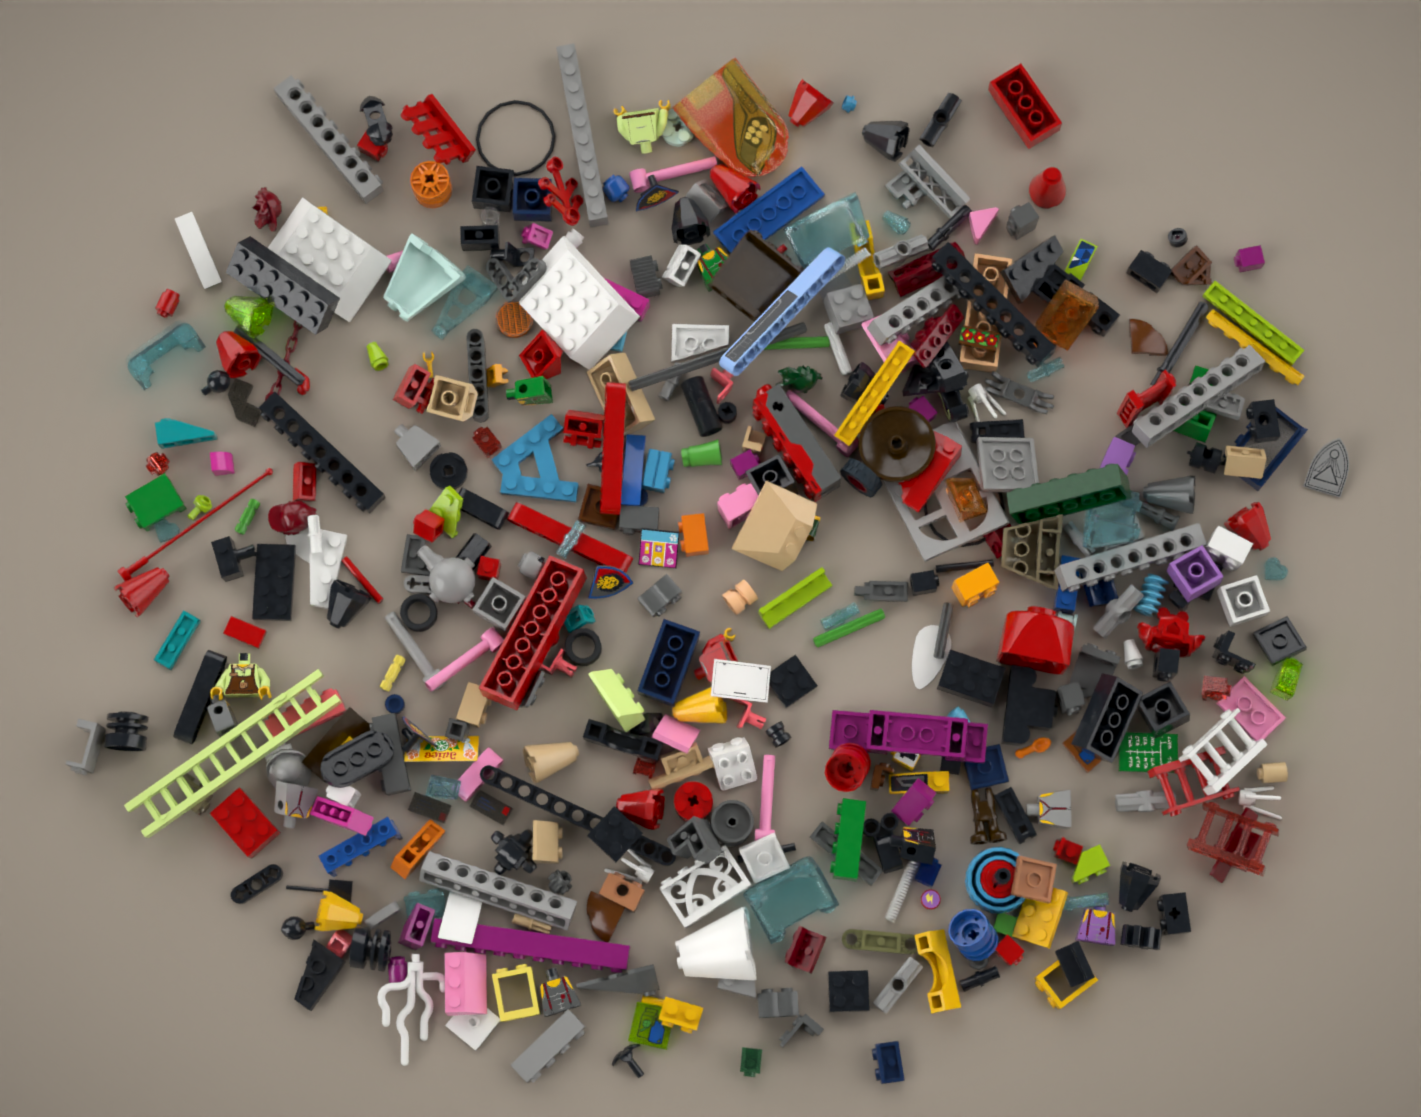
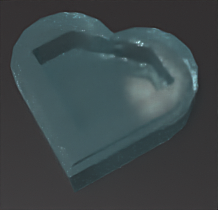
(166, 530)
(1274, 569)

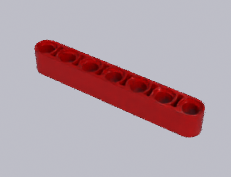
(612, 448)
(554, 532)

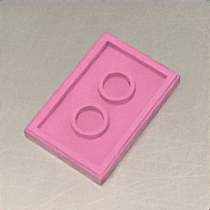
(1256, 714)

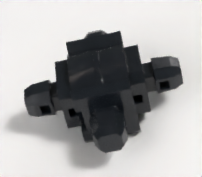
(513, 852)

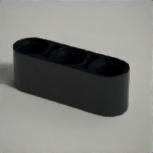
(482, 509)

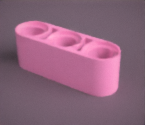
(471, 778)

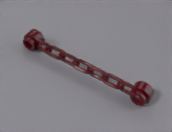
(297, 327)

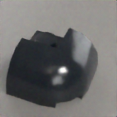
(1052, 282)

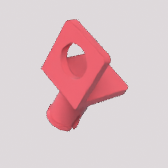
(723, 379)
(561, 665)
(748, 716)

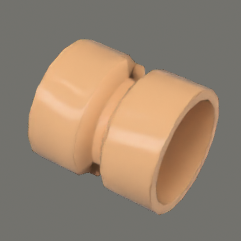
(739, 597)

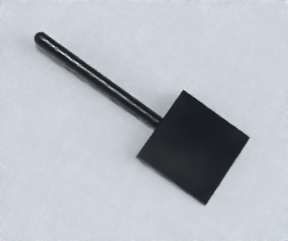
(339, 887)

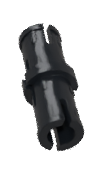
(979, 978)

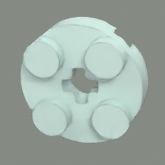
(676, 138)

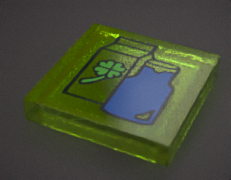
(647, 1027)

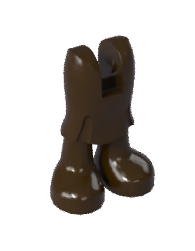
(985, 812)

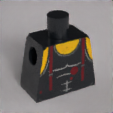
(915, 844)

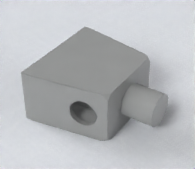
(416, 445)

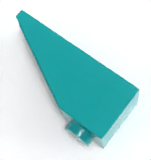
(177, 433)

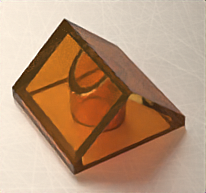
(965, 498)

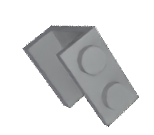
(92, 749)

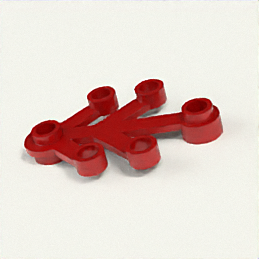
(570, 213)

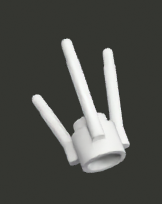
(979, 394)
(1247, 798)
(643, 872)

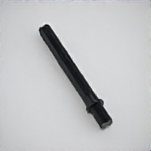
(1182, 340)

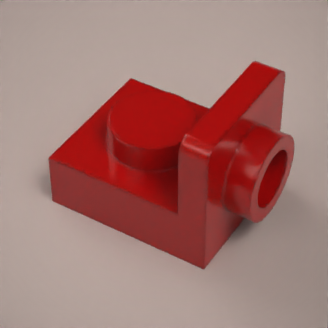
(1067, 850)

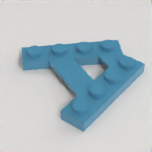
(548, 484)

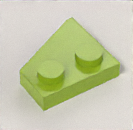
(448, 507)

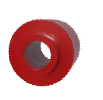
(167, 303)

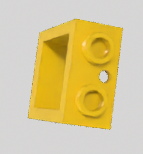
(1052, 998)

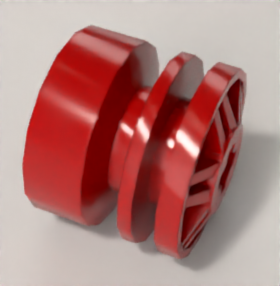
(843, 776)

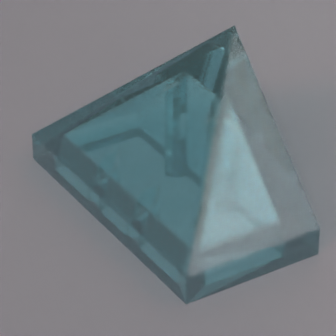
(443, 787)

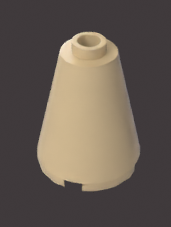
(548, 759)

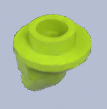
(202, 503)

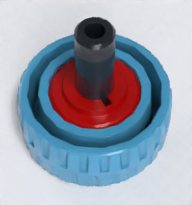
(992, 880)

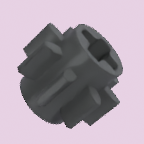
(560, 882)

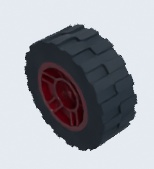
(861, 477)

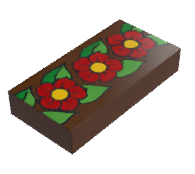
(979, 338)

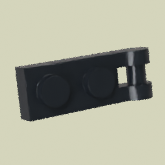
(998, 429)
(1015, 814)

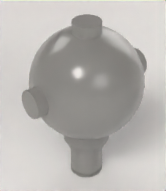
(449, 578)

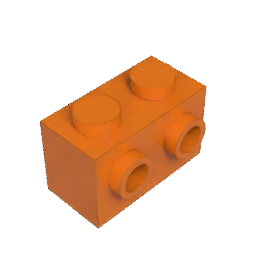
(694, 534)

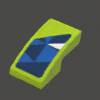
(1081, 259)

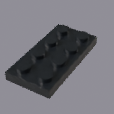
(274, 582)

